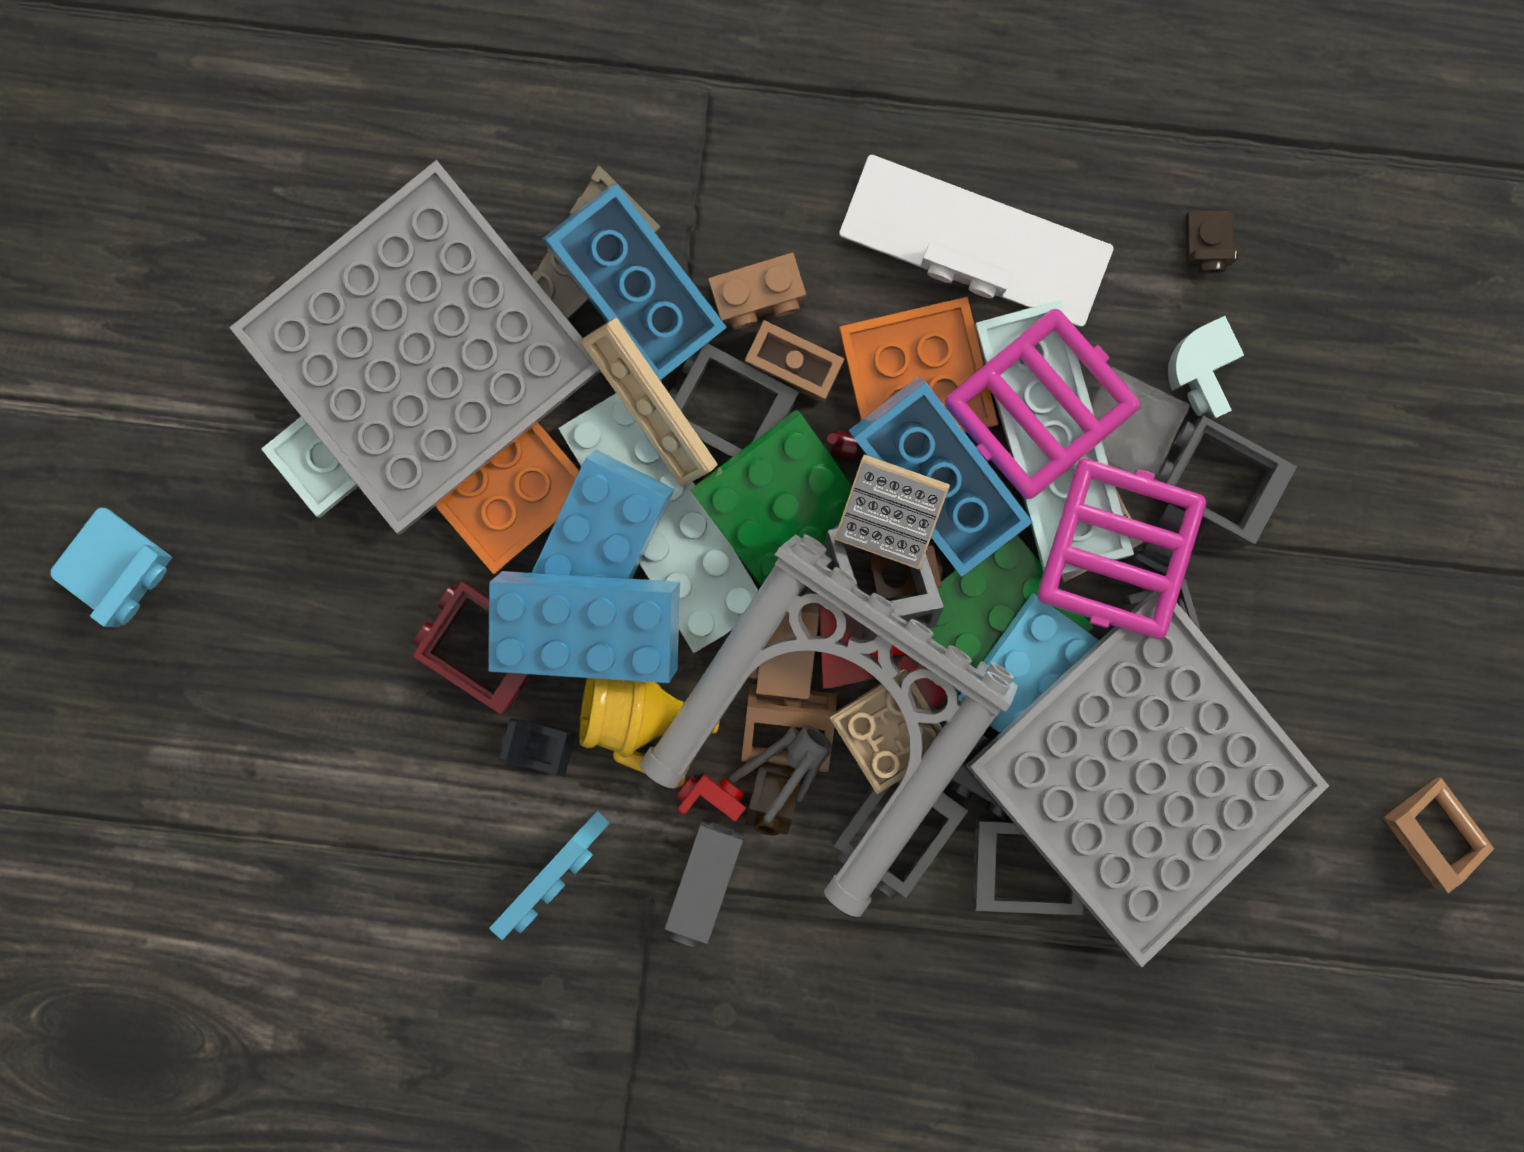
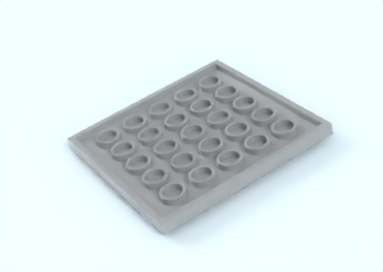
(417, 347)
(1148, 779)

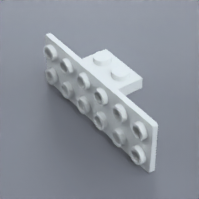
(974, 240)

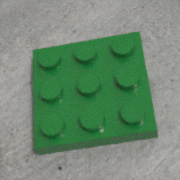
(775, 491)
(988, 599)

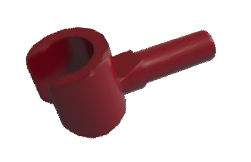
(843, 445)

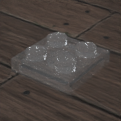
(1148, 433)

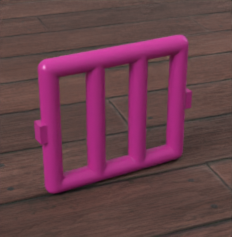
(1024, 349)
(1180, 543)

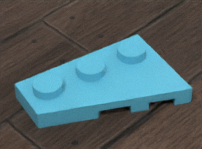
(547, 883)

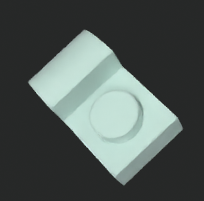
(1194, 364)

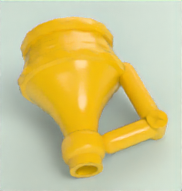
(626, 717)

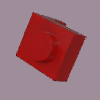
(722, 795)

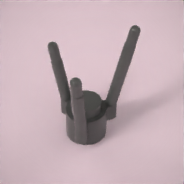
(805, 753)

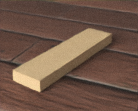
(649, 402)

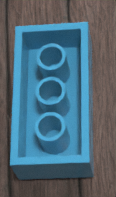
(634, 278)
(924, 438)
(604, 521)
(584, 626)

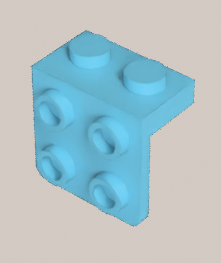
(110, 567)

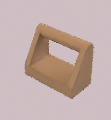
(788, 712)
(1421, 848)

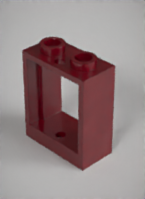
(431, 636)

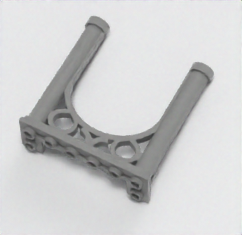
(985, 688)

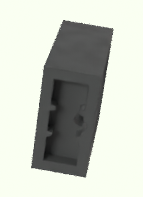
(696, 366)
(1267, 493)
(922, 608)
(984, 876)
(890, 882)
(704, 883)

